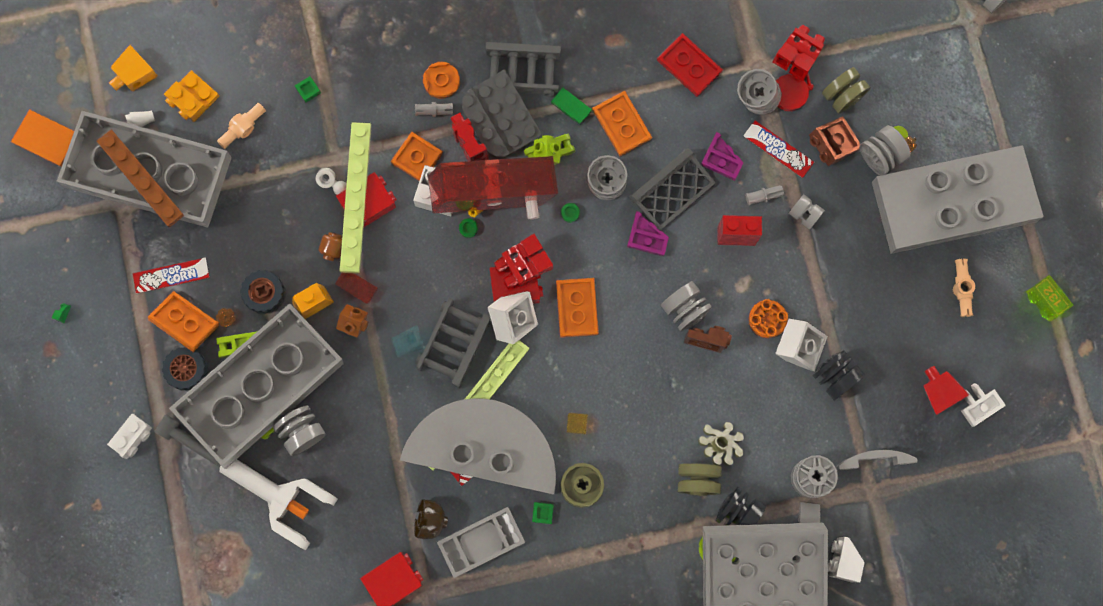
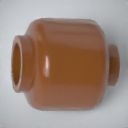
(331, 246)

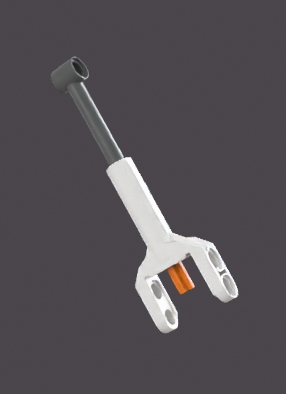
(279, 497)

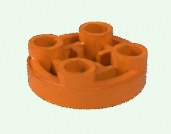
(768, 319)

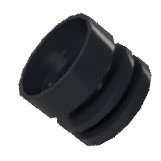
(838, 375)
(738, 511)

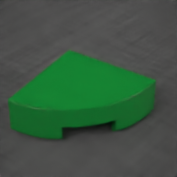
(61, 315)

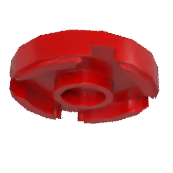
(793, 92)

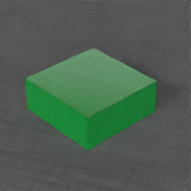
(307, 89)
(542, 513)

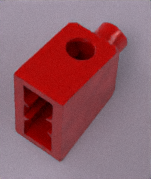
(943, 390)

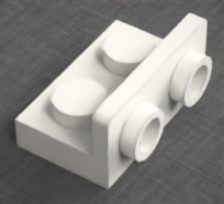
(130, 436)

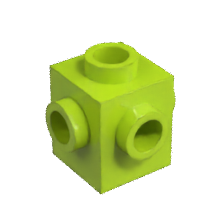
(547, 147)

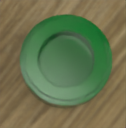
(570, 212)
(468, 228)

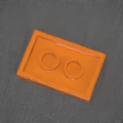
(622, 123)
(43, 137)
(577, 307)
(183, 321)

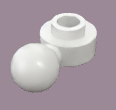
(338, 186)

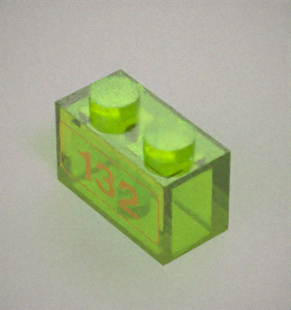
(1049, 298)

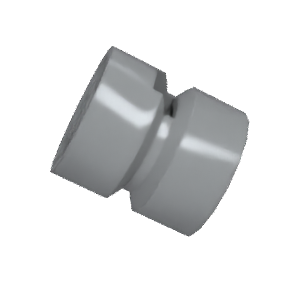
(801, 207)

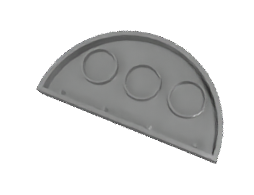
(484, 442)

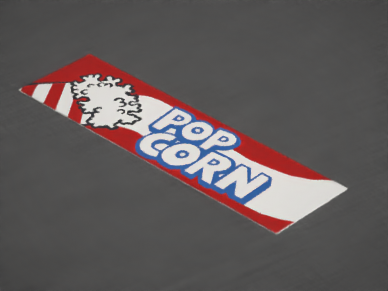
(778, 149)
(170, 275)

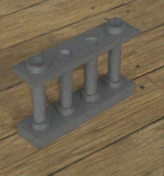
(532, 53)
(464, 358)

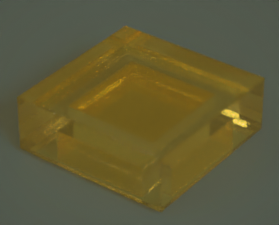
(577, 423)

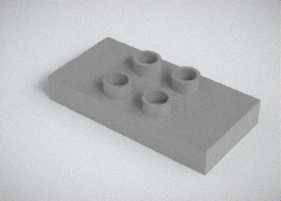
(182, 168)
(957, 199)
(257, 386)

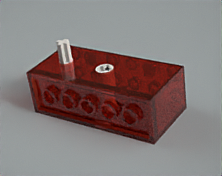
(493, 185)

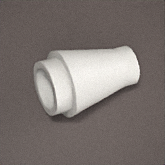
(140, 118)

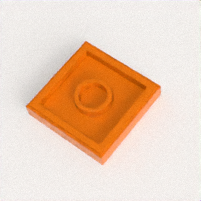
(416, 154)

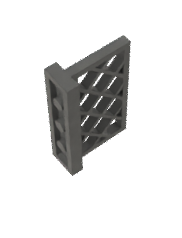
(659, 179)

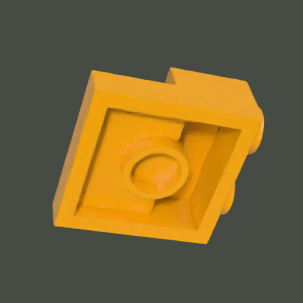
(191, 96)

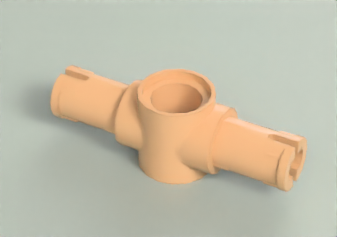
(241, 126)
(964, 278)

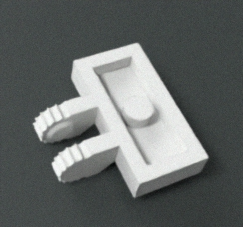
(983, 407)

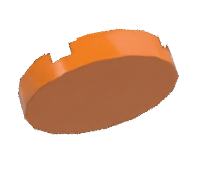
(441, 80)

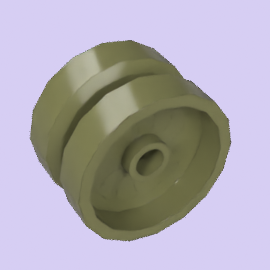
(846, 90)
(582, 473)
(699, 479)

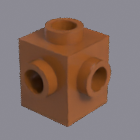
(352, 320)

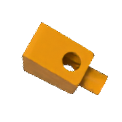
(131, 70)
(312, 300)

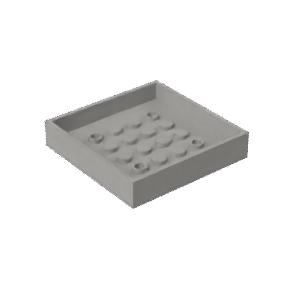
(765, 565)

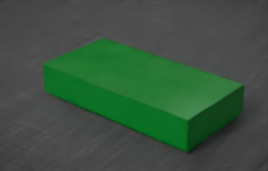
(571, 106)

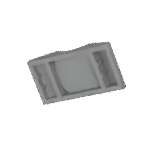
(481, 542)

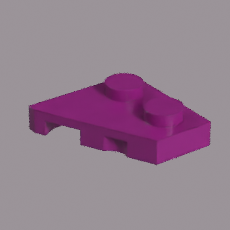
(722, 159)
(647, 237)

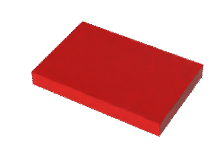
(689, 65)

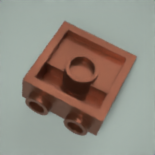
(834, 141)
(715, 339)

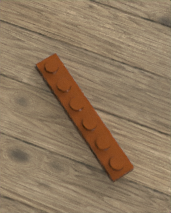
(140, 178)

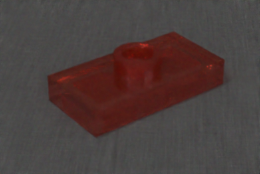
(356, 287)

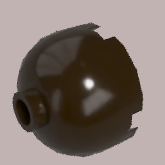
(430, 520)

